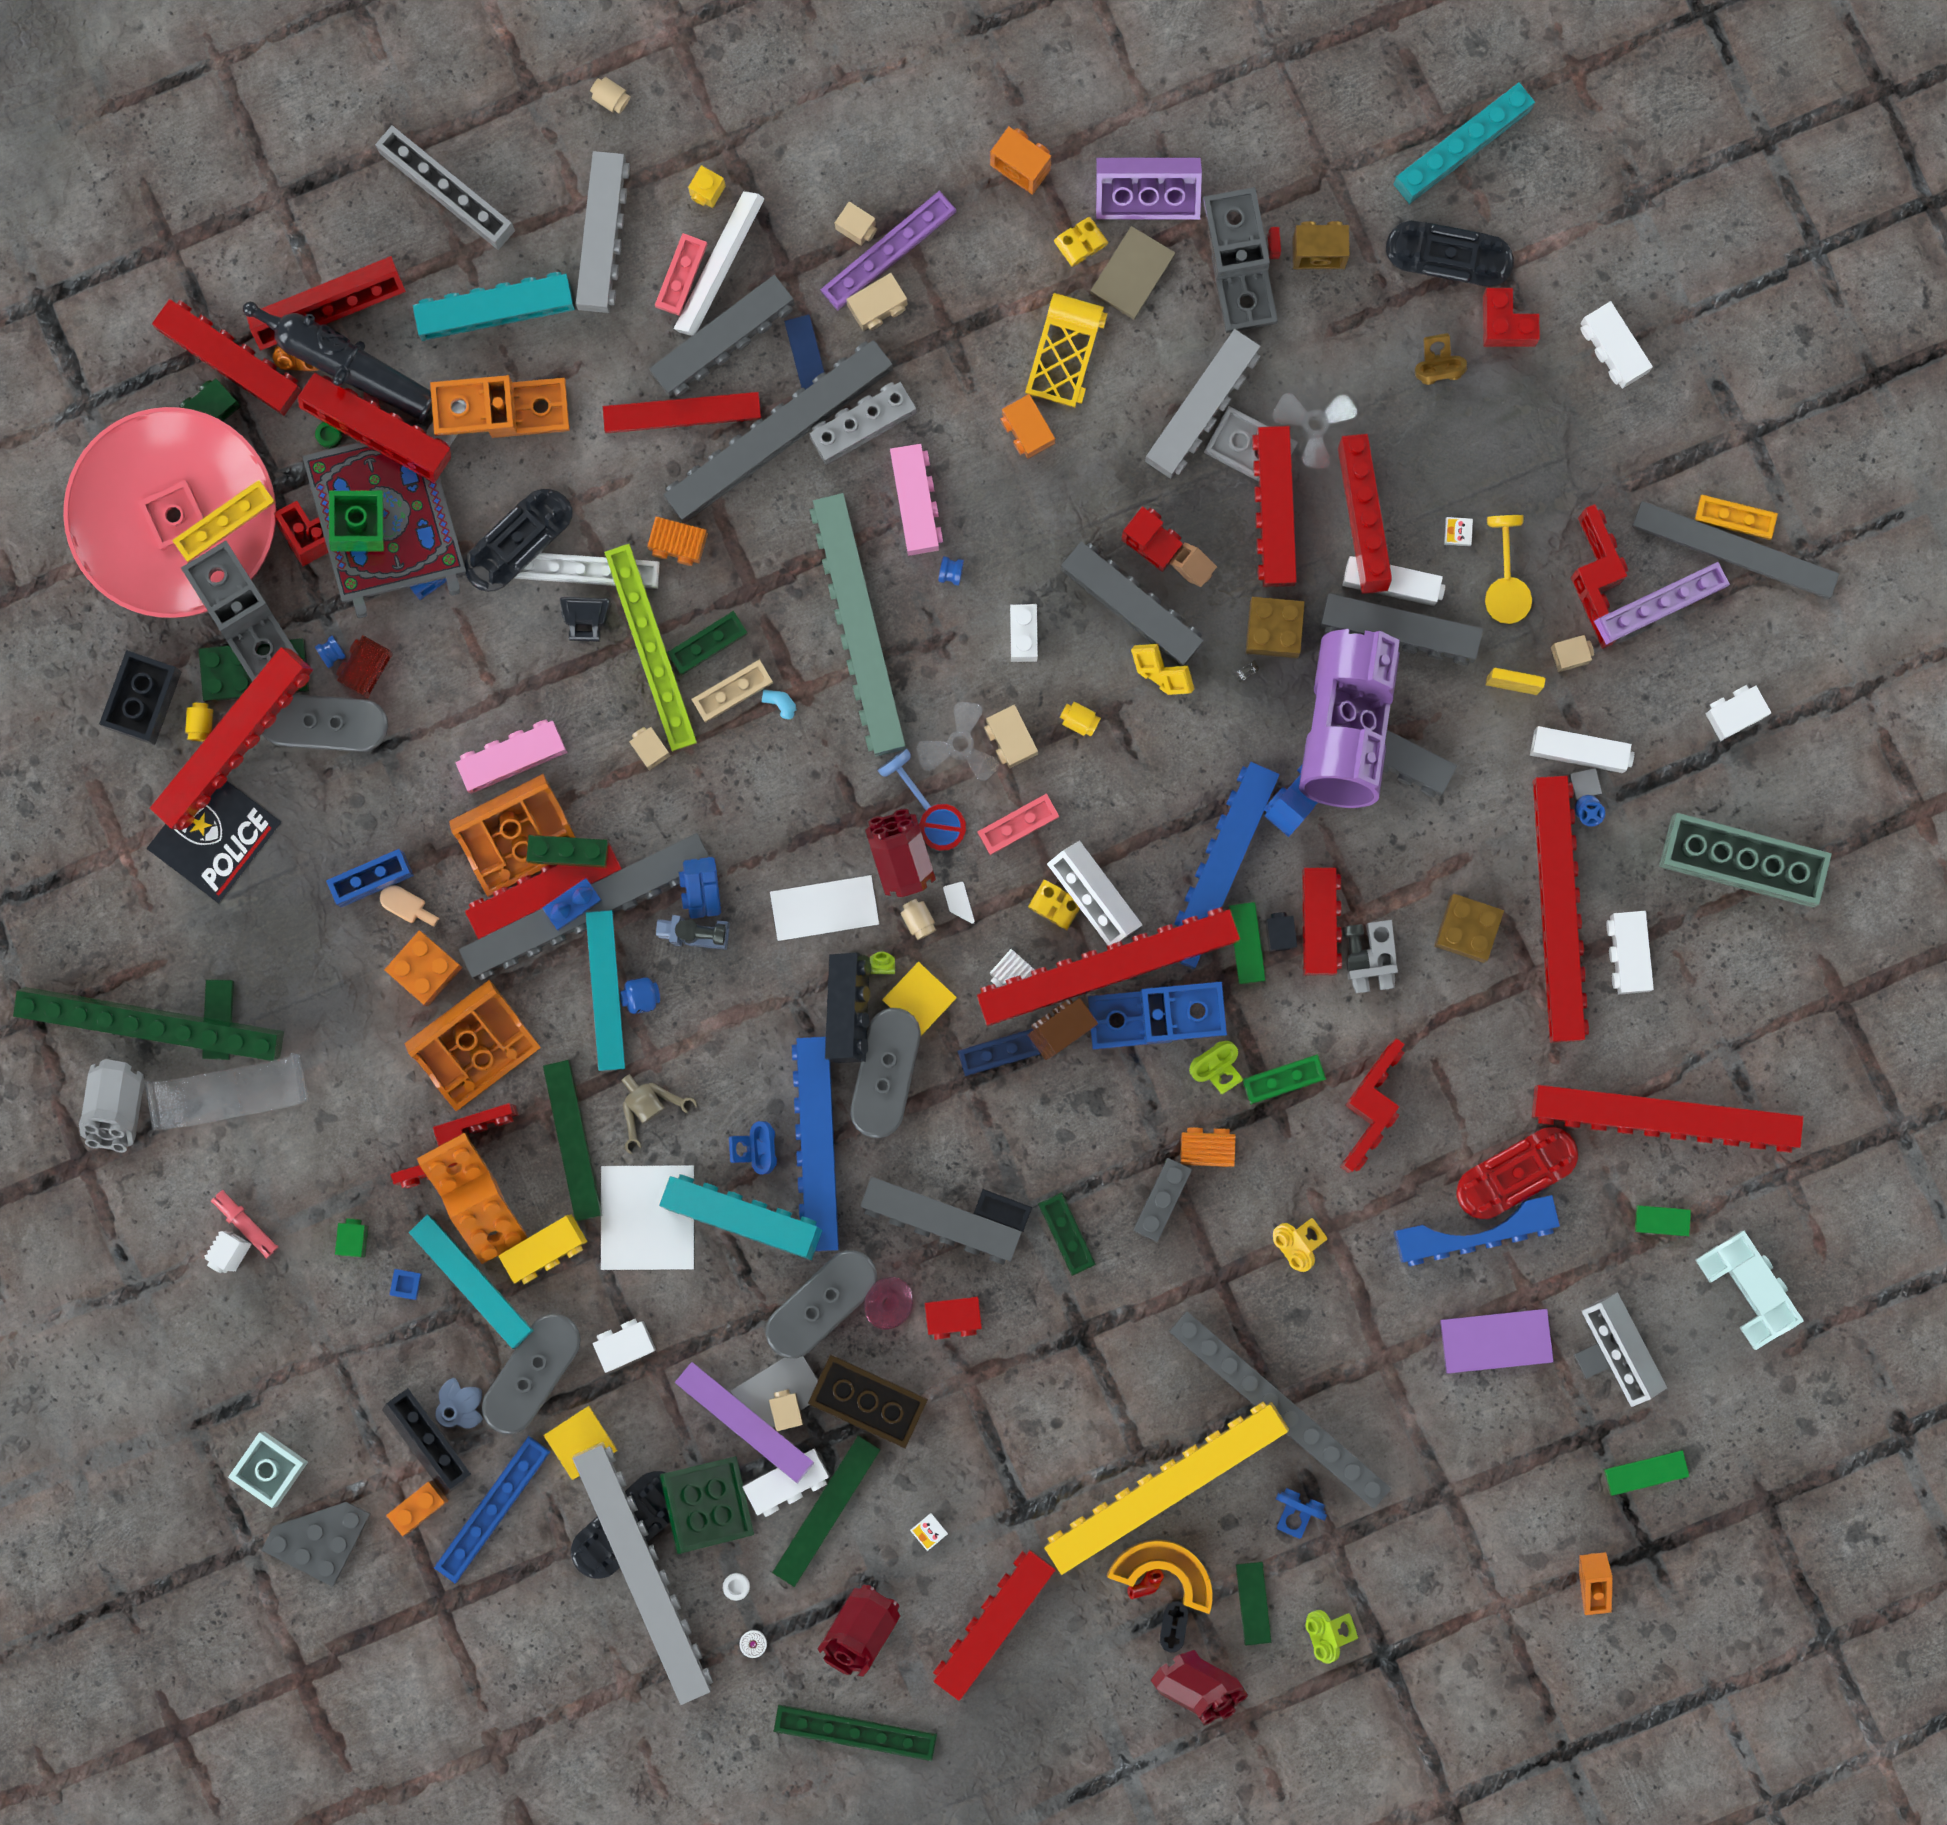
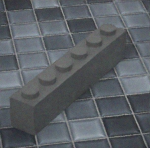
(723, 336)
(1132, 604)
(1413, 630)
(940, 1219)

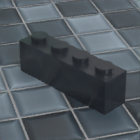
(847, 1008)
(426, 1441)

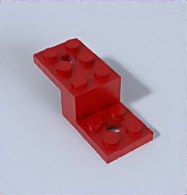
(1601, 574)
(1373, 1107)
(445, 1132)

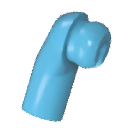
(782, 700)

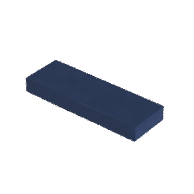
(804, 349)
(997, 1053)

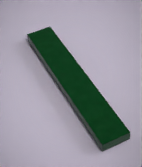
(572, 1140)
(826, 1511)
(855, 1732)

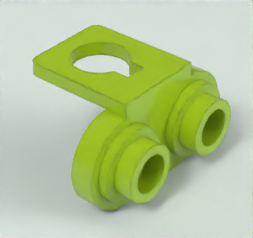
(1214, 1064)
(1325, 1634)

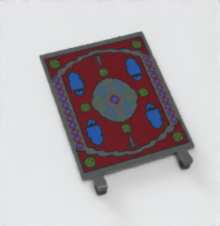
(417, 524)

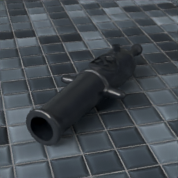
(344, 361)

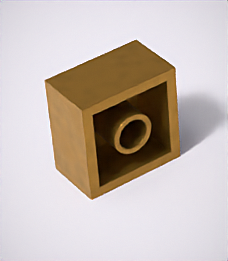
(1320, 245)
(1275, 627)
(1469, 928)

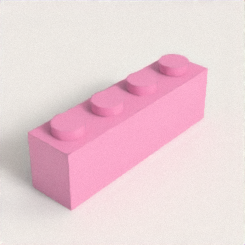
(915, 500)
(510, 757)

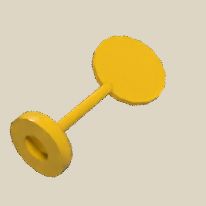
(1507, 598)

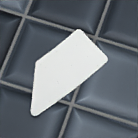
(958, 901)

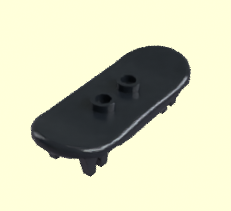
(1450, 253)
(517, 539)
(591, 1549)

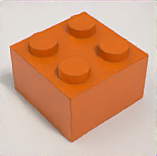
(1021, 159)
(423, 968)

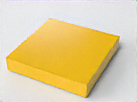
(1515, 681)
(921, 996)
(577, 1435)

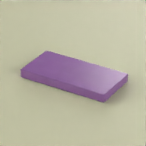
(1496, 1341)

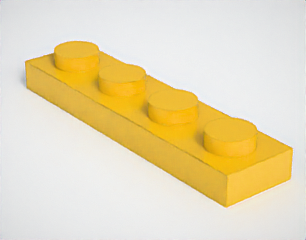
(223, 521)

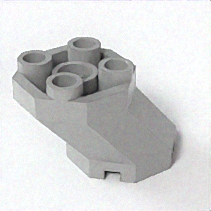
(111, 1106)

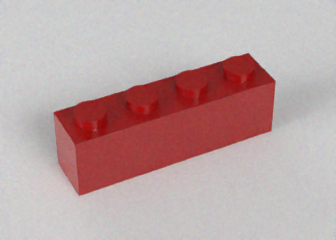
(1320, 921)

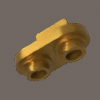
(1439, 366)

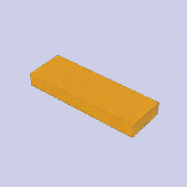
(1735, 517)

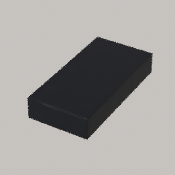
(1002, 1210)

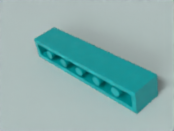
(1464, 143)
(494, 306)
(741, 1217)

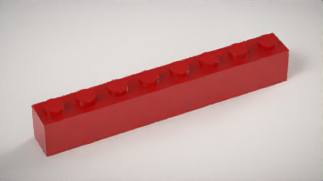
(231, 739)

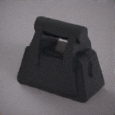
(585, 612)

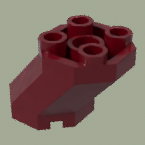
(900, 853)
(859, 1631)
(1199, 1687)

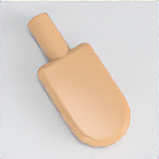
(406, 905)

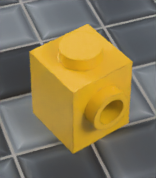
(706, 187)

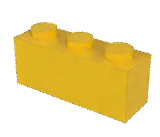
(543, 1250)

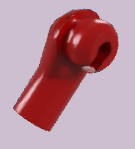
(1148, 1585)

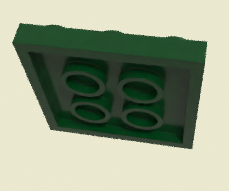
(706, 1504)

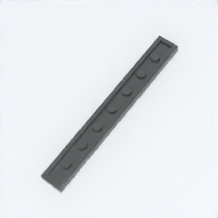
(1735, 550)

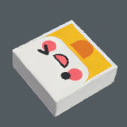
(1458, 531)
(929, 1531)

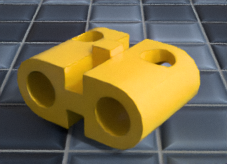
(1081, 241)
(1054, 904)

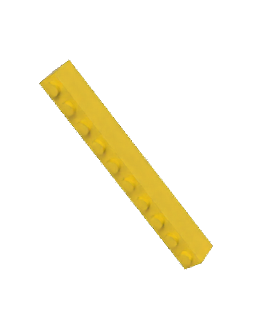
(1165, 1488)

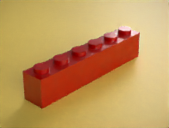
(334, 298)
(227, 357)
(375, 427)
(1276, 506)
(1364, 513)
(532, 894)
(994, 1624)

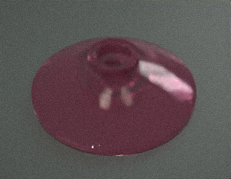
(895, 1309)

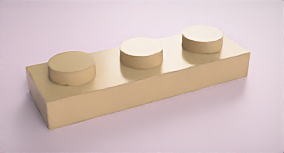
(732, 691)

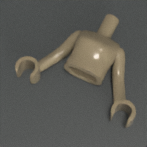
(645, 1105)

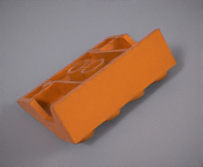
(498, 832)
(472, 1045)

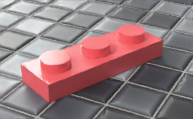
(681, 274)
(1018, 824)

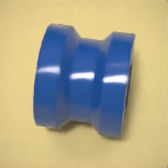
(951, 570)
(330, 651)
(1592, 816)

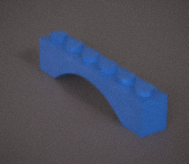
(1531, 1216)

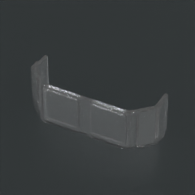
(227, 1093)

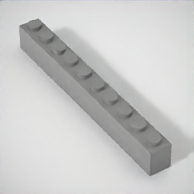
(642, 1573)

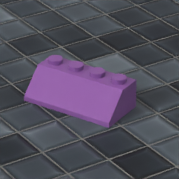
(1148, 188)

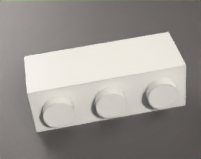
(1615, 345)
(1630, 952)
(777, 1487)

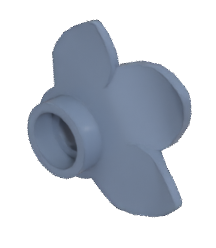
(461, 1402)

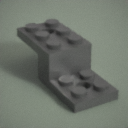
(1240, 259)
(236, 607)

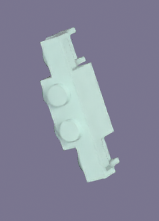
(1758, 1285)

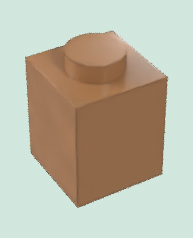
(1193, 564)

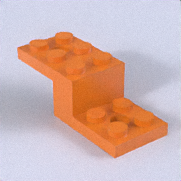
(499, 406)
(472, 1198)

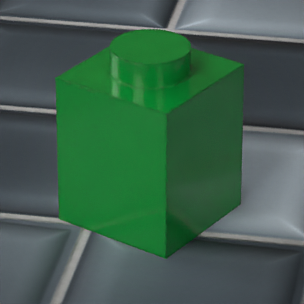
(351, 1238)

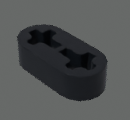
(1167, 1625)

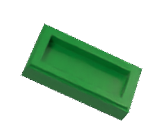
(1662, 1220)

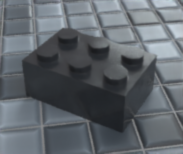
(140, 697)

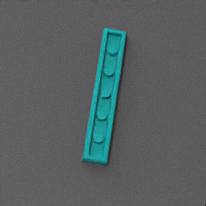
(605, 990)
(471, 1281)

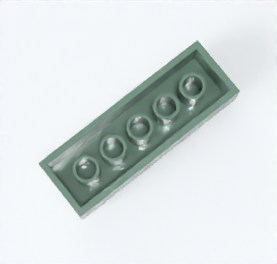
(1745, 860)

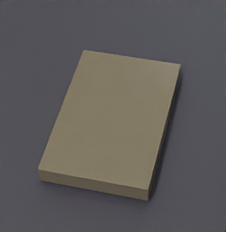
(1132, 272)

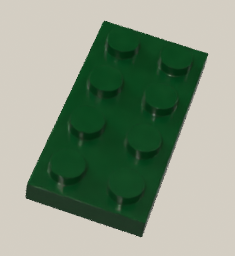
(224, 675)

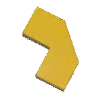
(1170, 679)

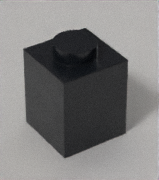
(1281, 932)

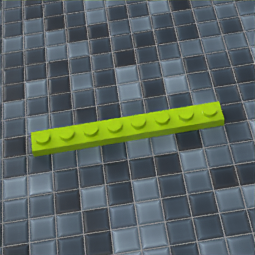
(650, 647)

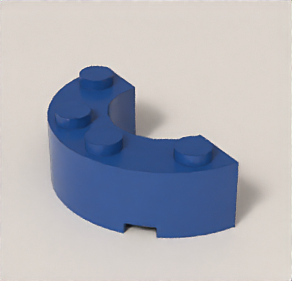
(1289, 807)

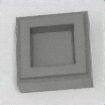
(1585, 783)

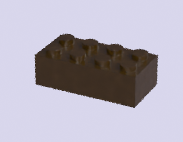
(867, 1401)

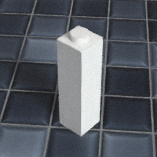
(1405, 584)
(1581, 749)

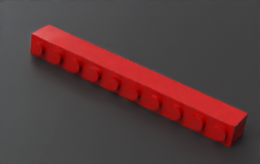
(1559, 909)
(1109, 967)
(1667, 1117)

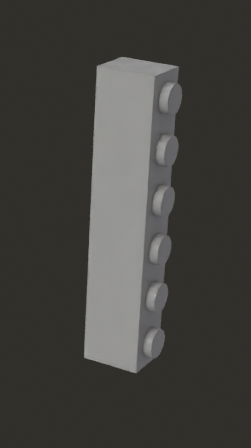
(445, 187)
(601, 232)
(1203, 403)

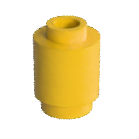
(1079, 719)
(198, 722)

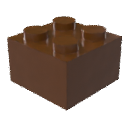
(1063, 1028)

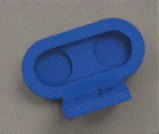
(759, 1148)
(1293, 1503)

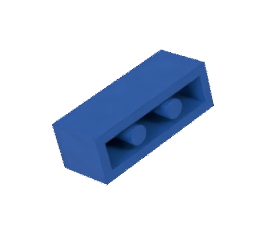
(369, 878)

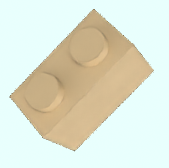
(877, 302)
(1011, 737)

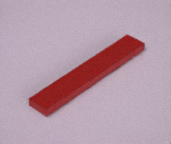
(681, 412)

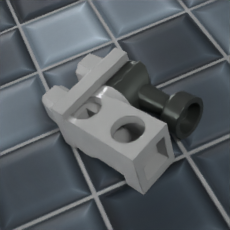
(1376, 961)

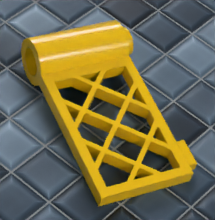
(1076, 317)

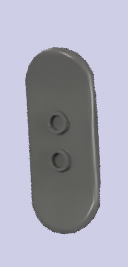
(329, 724)
(886, 1074)
(821, 1304)
(531, 1374)

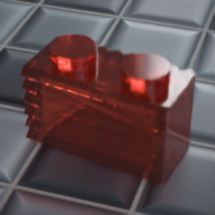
(364, 666)

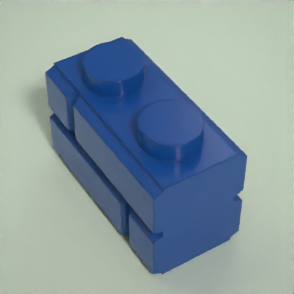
(701, 887)

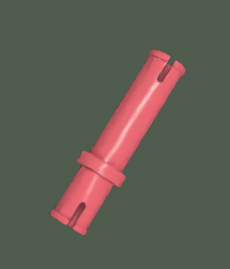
(236, 1215)

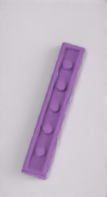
(888, 250)
(1661, 603)
(744, 1422)

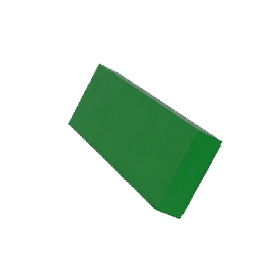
(1248, 949)
(1283, 1079)
(1646, 1472)

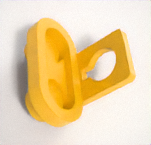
(1296, 1245)

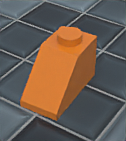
(1595, 1583)

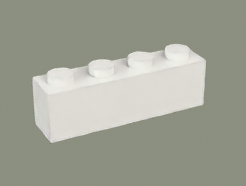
(1094, 894)

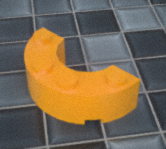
(1166, 1556)

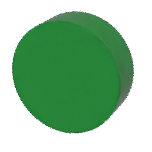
(327, 435)

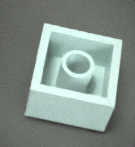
(268, 1469)

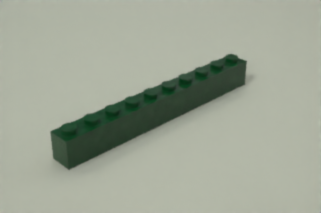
(148, 1023)

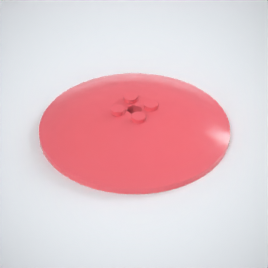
(128, 485)

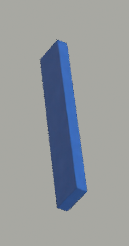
(492, 1509)

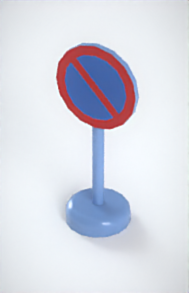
(940, 824)

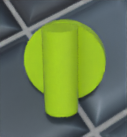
(882, 963)

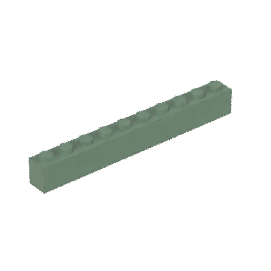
(859, 625)

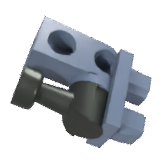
(692, 934)

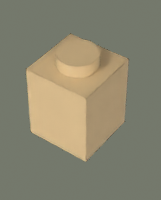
(856, 224)
(1572, 653)
(649, 747)
(785, 1410)

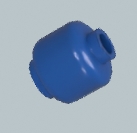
(640, 995)

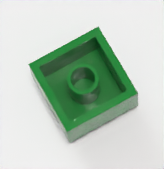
(356, 521)

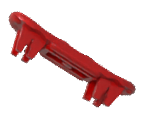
(1517, 1173)

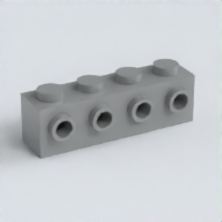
(863, 422)
(1624, 1349)

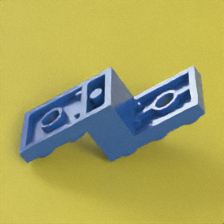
(1158, 1015)

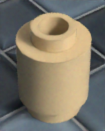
(610, 95)
(918, 919)

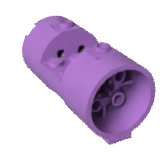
(1350, 718)

